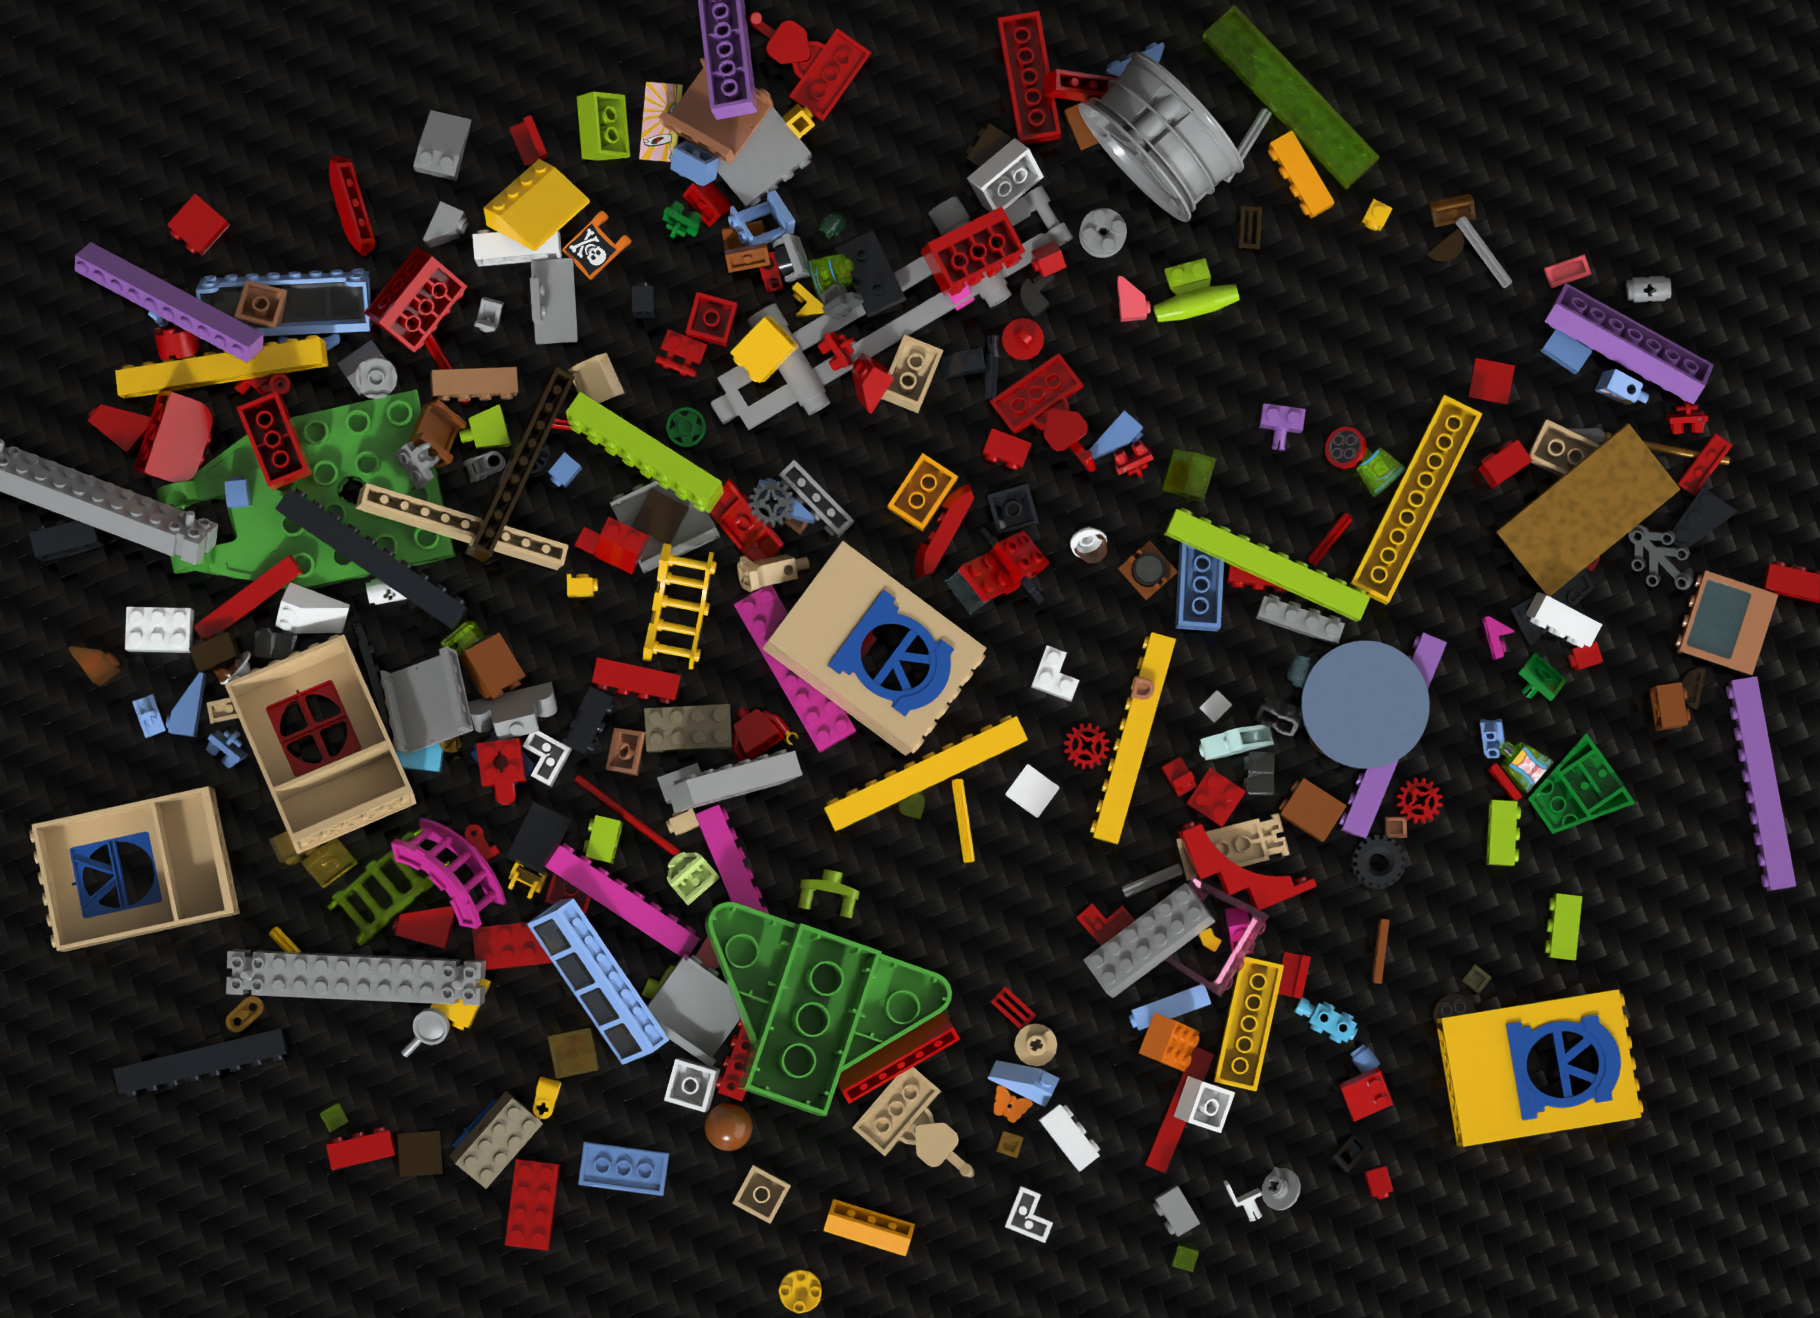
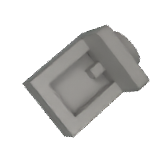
(489, 314)

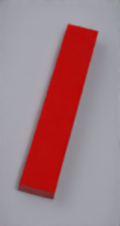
(249, 598)
(1171, 1126)

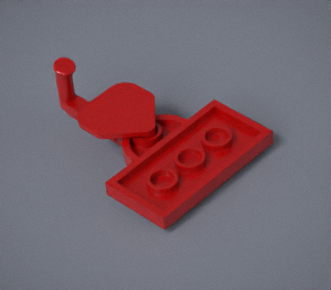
(827, 71)
(1043, 401)

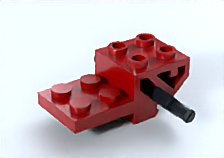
(1005, 567)

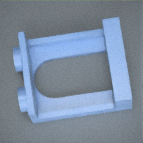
(773, 206)

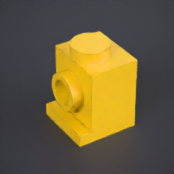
(581, 585)

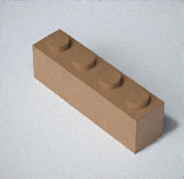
(474, 383)

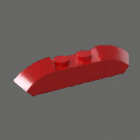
(351, 205)
(930, 556)

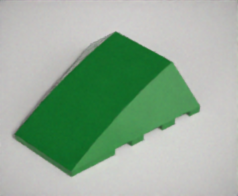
(1579, 789)

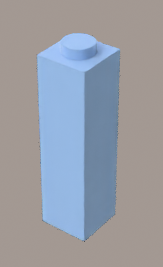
(1170, 1006)

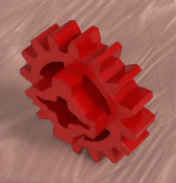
(1094, 740)
(1425, 809)

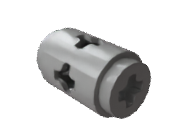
(1660, 292)

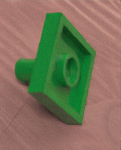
(1541, 678)

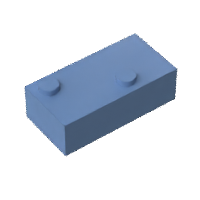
(1198, 590)

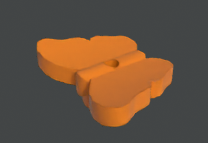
(1003, 1098)

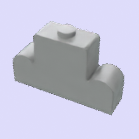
(514, 711)

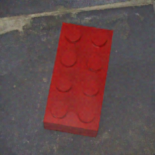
(508, 946)
(532, 1204)

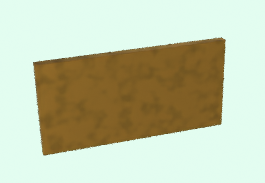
(1588, 510)

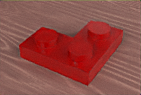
(1102, 928)

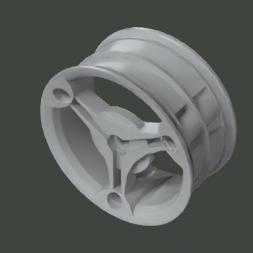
(1161, 136)

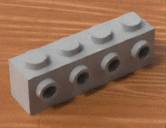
(819, 502)
(1299, 620)

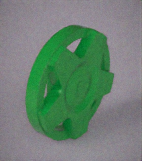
(686, 427)

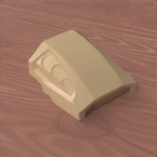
(596, 378)

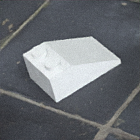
(310, 612)

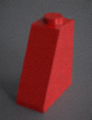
(120, 426)
(427, 926)

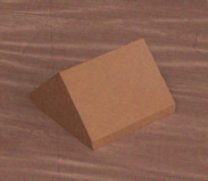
(261, 304)
(626, 751)

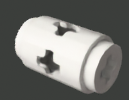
(379, 593)

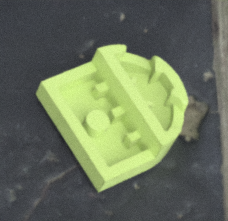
(690, 875)

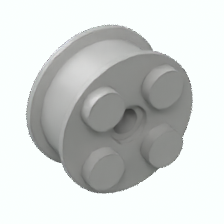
(1107, 221)

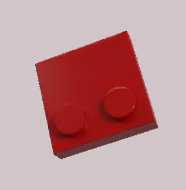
(1366, 1094)

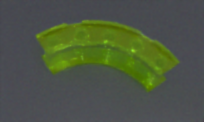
(400, 900)

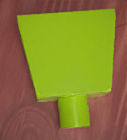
(487, 429)

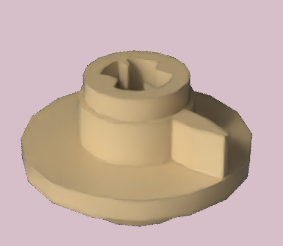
(1035, 1045)

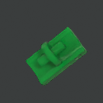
(680, 224)

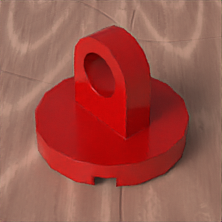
(1022, 339)

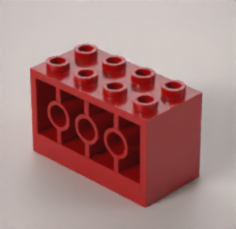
(974, 238)
(415, 299)

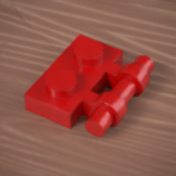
(683, 347)

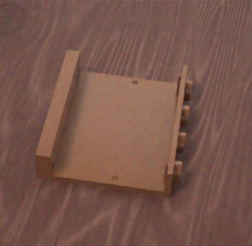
(696, 123)

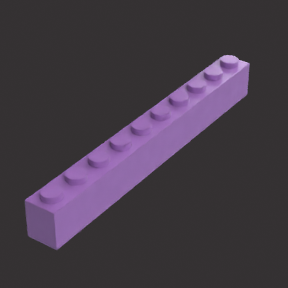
(169, 302)
(1375, 781)
(1761, 783)

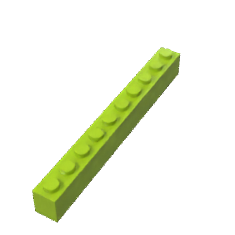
(1267, 565)

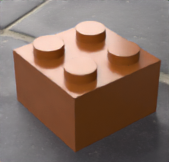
(1669, 706)

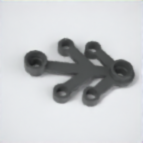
(1659, 554)

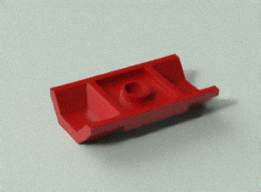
(736, 520)

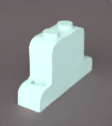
(1235, 741)

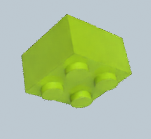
(603, 839)

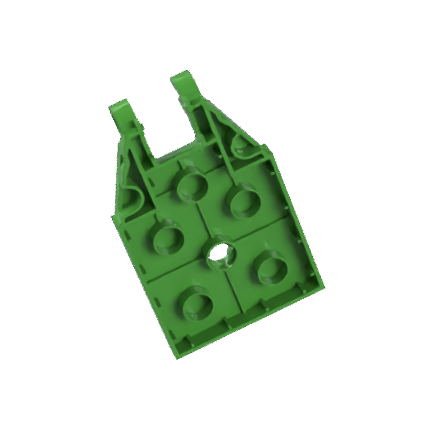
(339, 445)

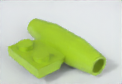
(1193, 293)

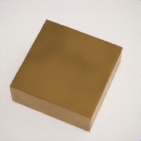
(1010, 1144)

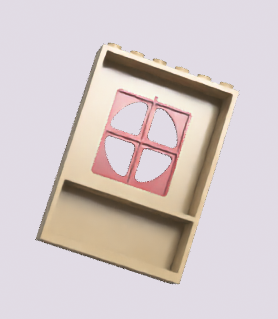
(341, 790)

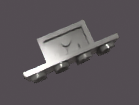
(553, 301)

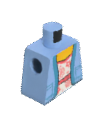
(1621, 387)

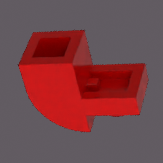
(1179, 776)

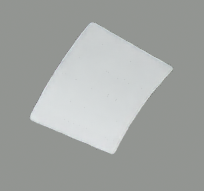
(1032, 791)

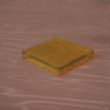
(329, 862)

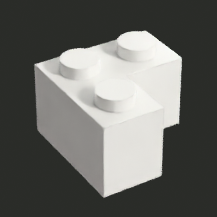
(1050, 680)
(552, 755)
(1022, 1217)

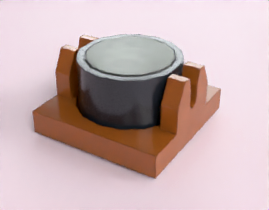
(1148, 570)

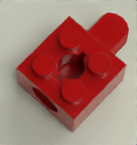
(502, 766)

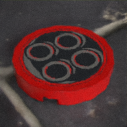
(1345, 447)

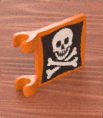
(592, 248)

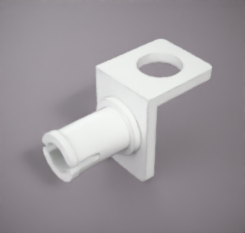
(1247, 1201)

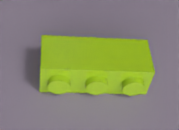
(1503, 833)
(1563, 926)

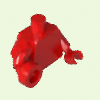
(265, 385)

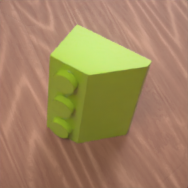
(603, 126)

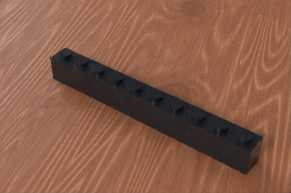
(371, 558)

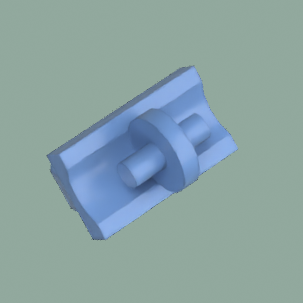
(1492, 737)
(229, 745)

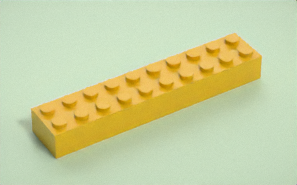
(1415, 499)

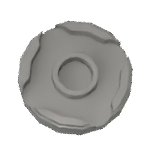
(375, 377)

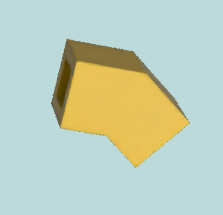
(1209, 940)

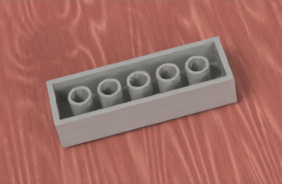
(734, 780)
(1149, 940)

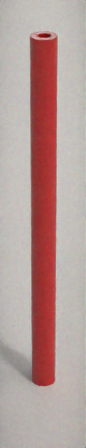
(627, 815)

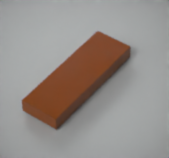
(1380, 951)

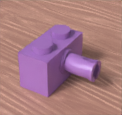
(1281, 420)

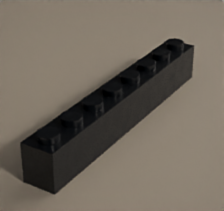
(201, 1061)

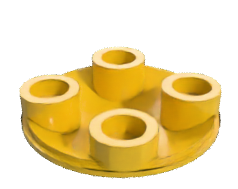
(800, 1291)

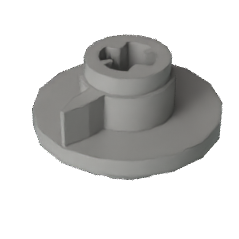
(1281, 1189)

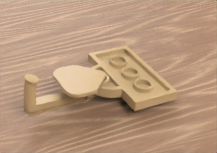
(898, 1117)

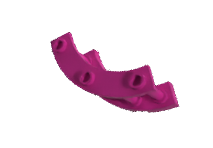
(443, 875)

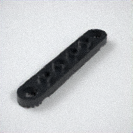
(372, 673)

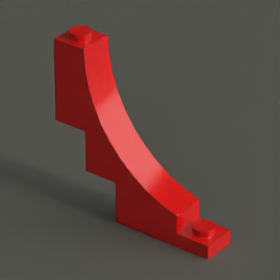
(1261, 889)

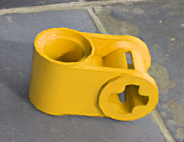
(546, 1092)

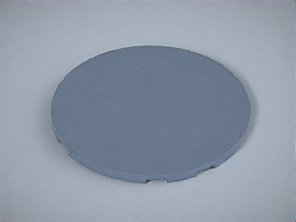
(1365, 704)

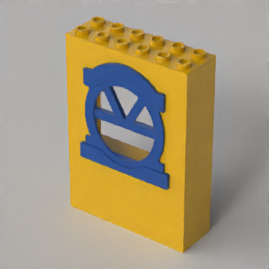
(1489, 1077)

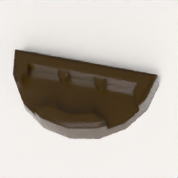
(1448, 248)
(1693, 683)

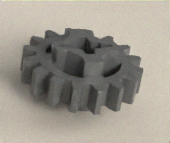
(762, 504)

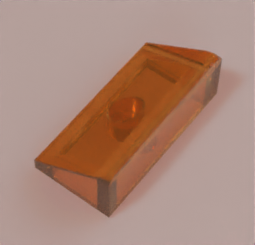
(1451, 209)

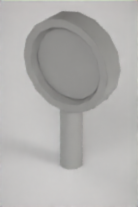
(429, 1027)

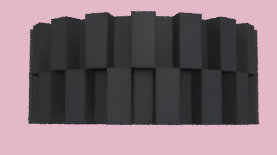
(1394, 861)

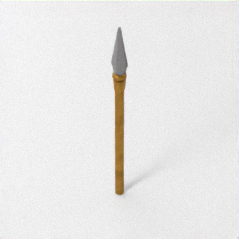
(1599, 436)

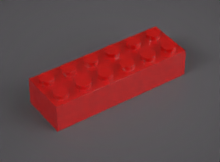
(1025, 71)

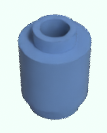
(1364, 1059)

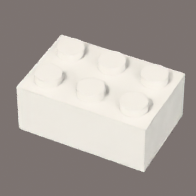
(1005, 176)
(1563, 620)
(159, 629)
(1070, 1136)

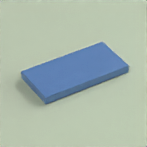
(623, 1168)

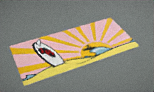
(657, 140)

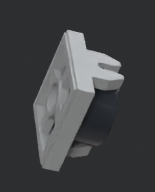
(791, 257)

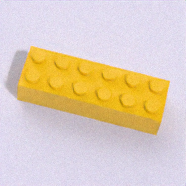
(1248, 1024)

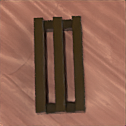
(1248, 245)

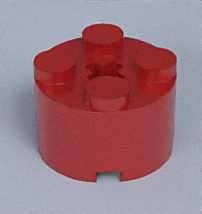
(175, 342)

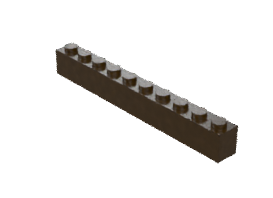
(520, 465)

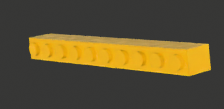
(220, 368)
(1133, 741)
(925, 773)

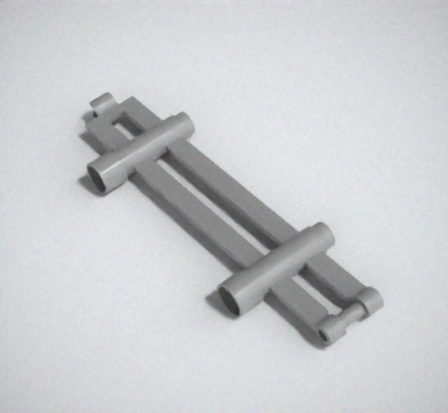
(807, 383)

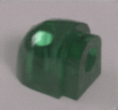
(832, 224)

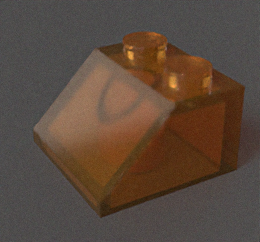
(96, 663)

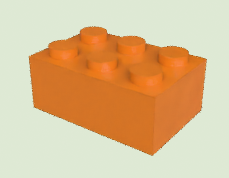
(1169, 1042)

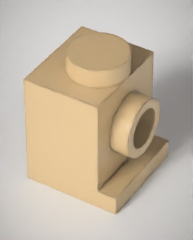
(682, 822)

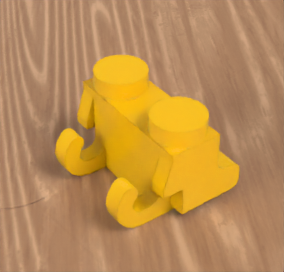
(528, 878)

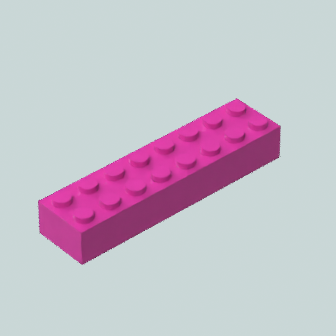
(820, 716)

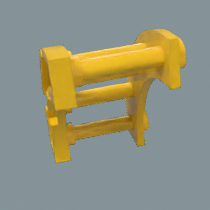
(661, 600)

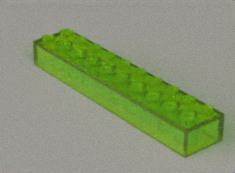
(1290, 97)

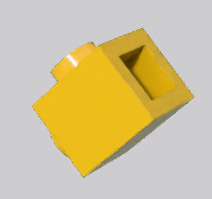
(799, 120)
(1376, 215)

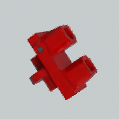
(841, 348)
(1696, 419)
(1134, 462)

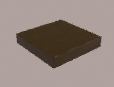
(660, 517)
(420, 1153)

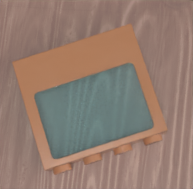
(1726, 622)

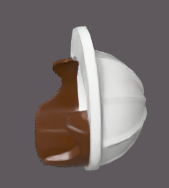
(1089, 544)
(234, 668)

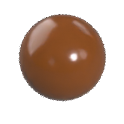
(728, 1126)

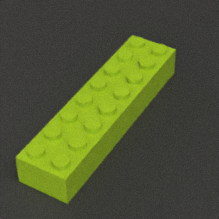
(644, 452)

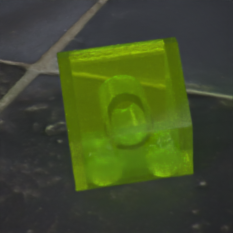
(1189, 474)

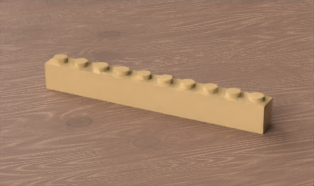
(458, 525)

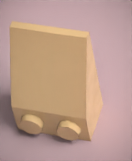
(912, 373)

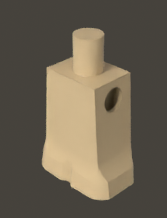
(769, 571)

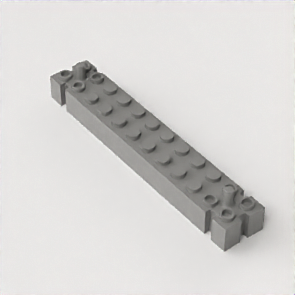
(105, 505)
(356, 977)

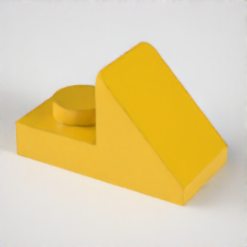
(813, 306)

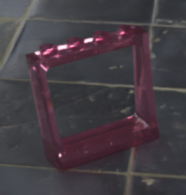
(1245, 944)

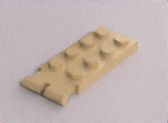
(1243, 843)

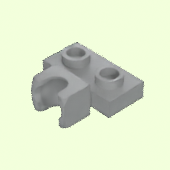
(417, 463)

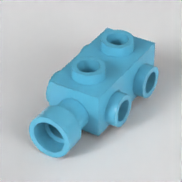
(1333, 1022)

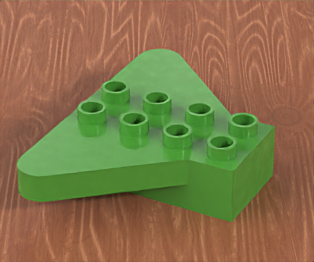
(813, 1002)

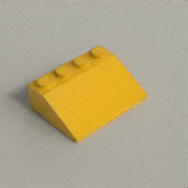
(535, 205)

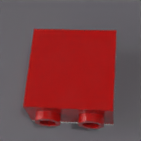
(197, 225)

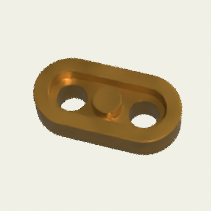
(245, 1014)

